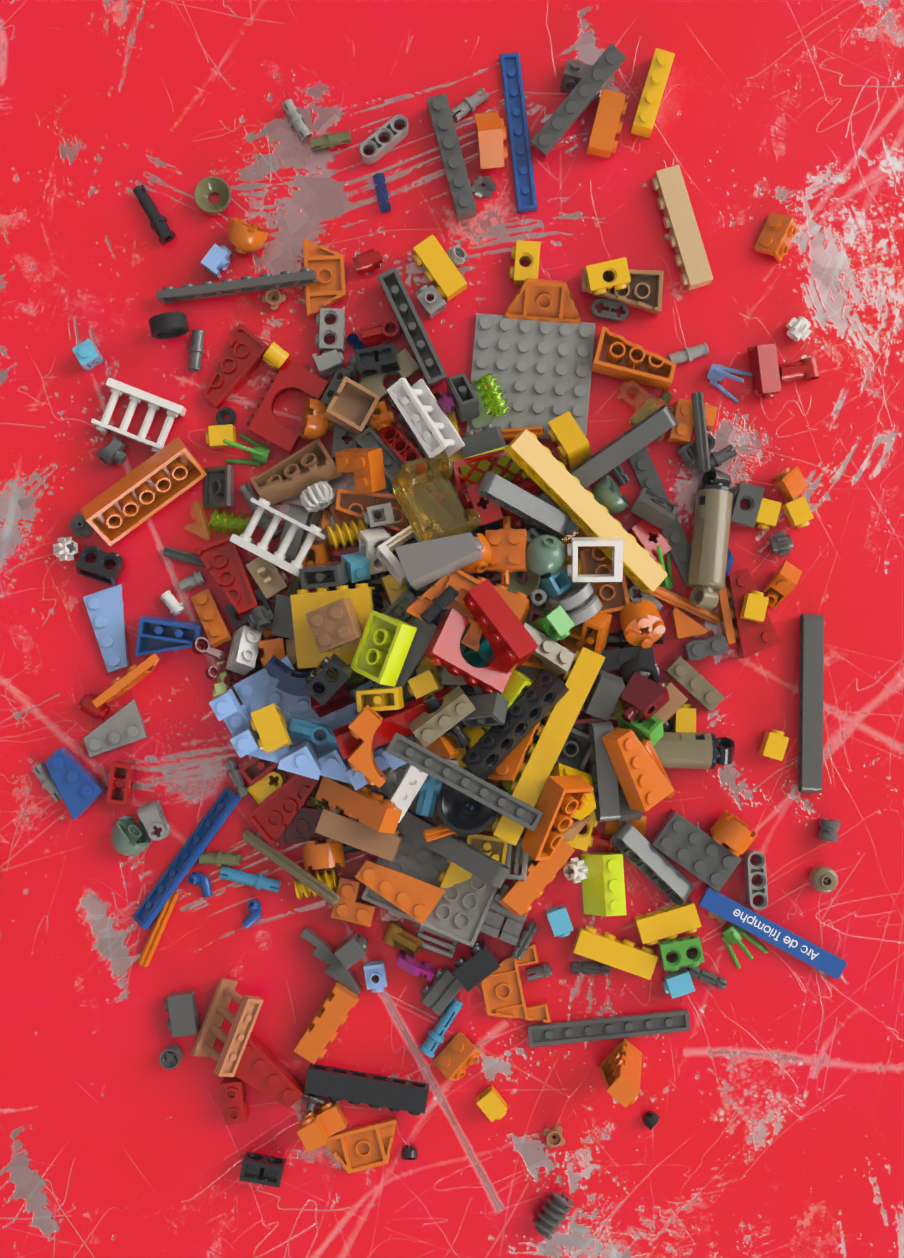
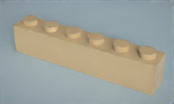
(682, 227)

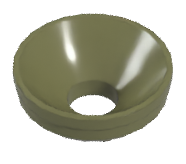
(210, 186)
(526, 588)

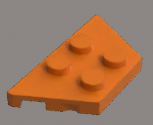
(331, 276)
(543, 302)
(121, 685)
(364, 1145)

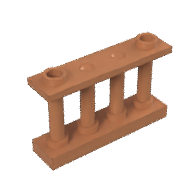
(240, 1030)

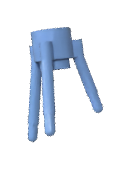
(718, 372)

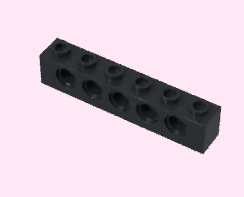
(519, 721)

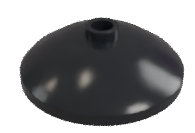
(454, 814)

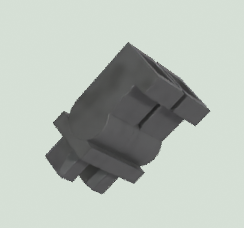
(512, 925)

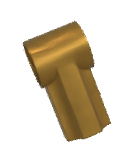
(398, 937)

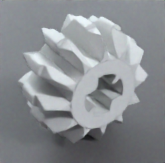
(317, 496)

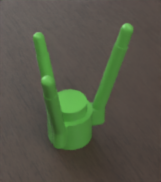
(259, 454)
(667, 582)
(733, 934)

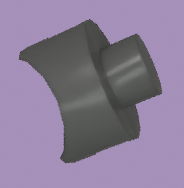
(113, 453)

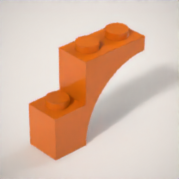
(362, 757)

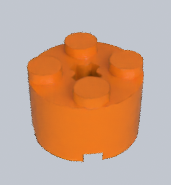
(641, 623)
(733, 833)
(323, 855)

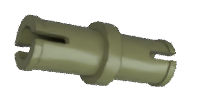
(330, 140)
(220, 858)

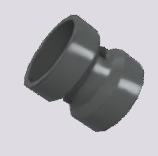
(828, 830)
(171, 1056)

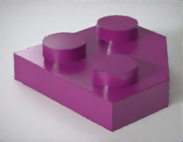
(414, 966)

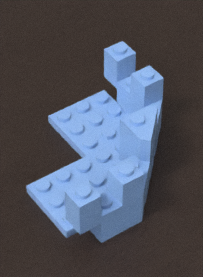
(303, 755)

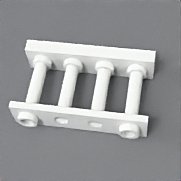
(136, 396)
(425, 417)
(261, 548)
(403, 784)

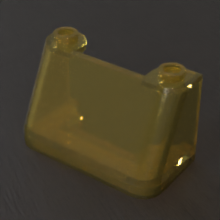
(431, 500)

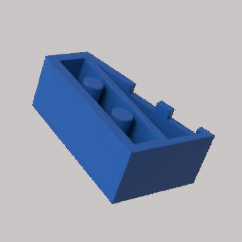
(165, 634)
(74, 781)

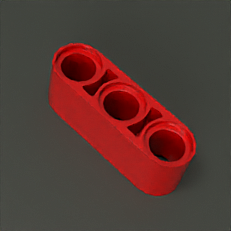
(399, 444)

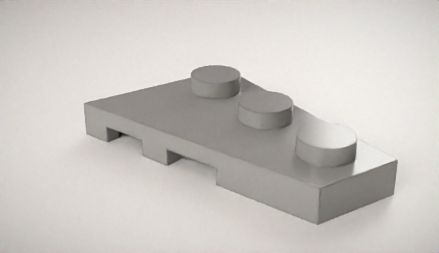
(119, 730)

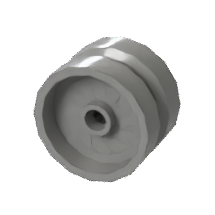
(578, 602)

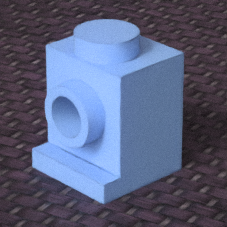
(217, 260)
(375, 968)

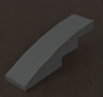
(335, 969)

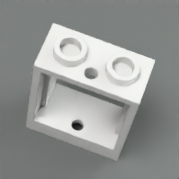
(387, 558)
(617, 559)

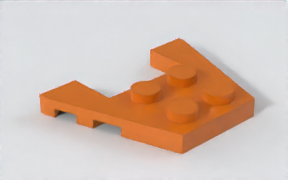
(462, 584)
(512, 763)
(505, 994)

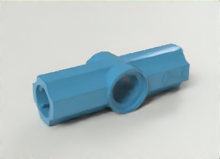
(306, 730)
(428, 796)

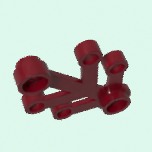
(207, 649)

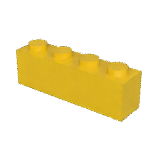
(652, 93)
(615, 953)

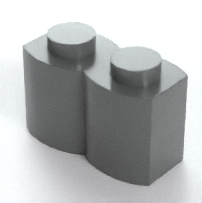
(709, 646)

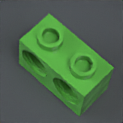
(554, 624)
(649, 729)
(680, 947)

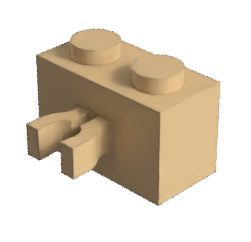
(268, 577)

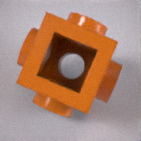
(380, 418)

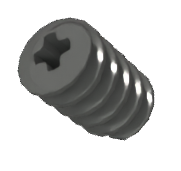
(553, 1214)

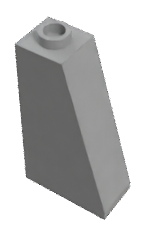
(438, 557)

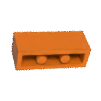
(607, 124)

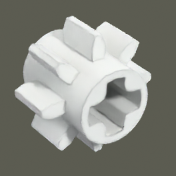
(798, 328)
(65, 548)
(575, 870)

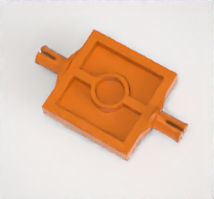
(508, 550)

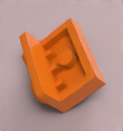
(776, 235)
(457, 1057)

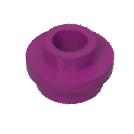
(447, 403)

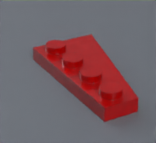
(239, 360)
(229, 572)
(281, 807)

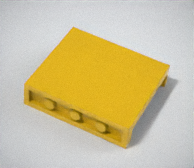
(304, 602)

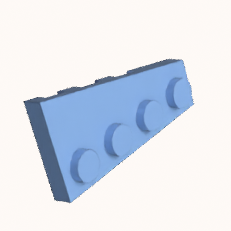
(107, 619)

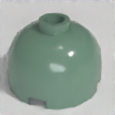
(607, 494)
(545, 555)
(129, 837)

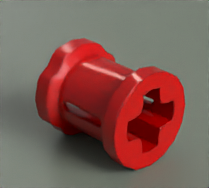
(602, 841)

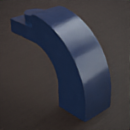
(289, 679)

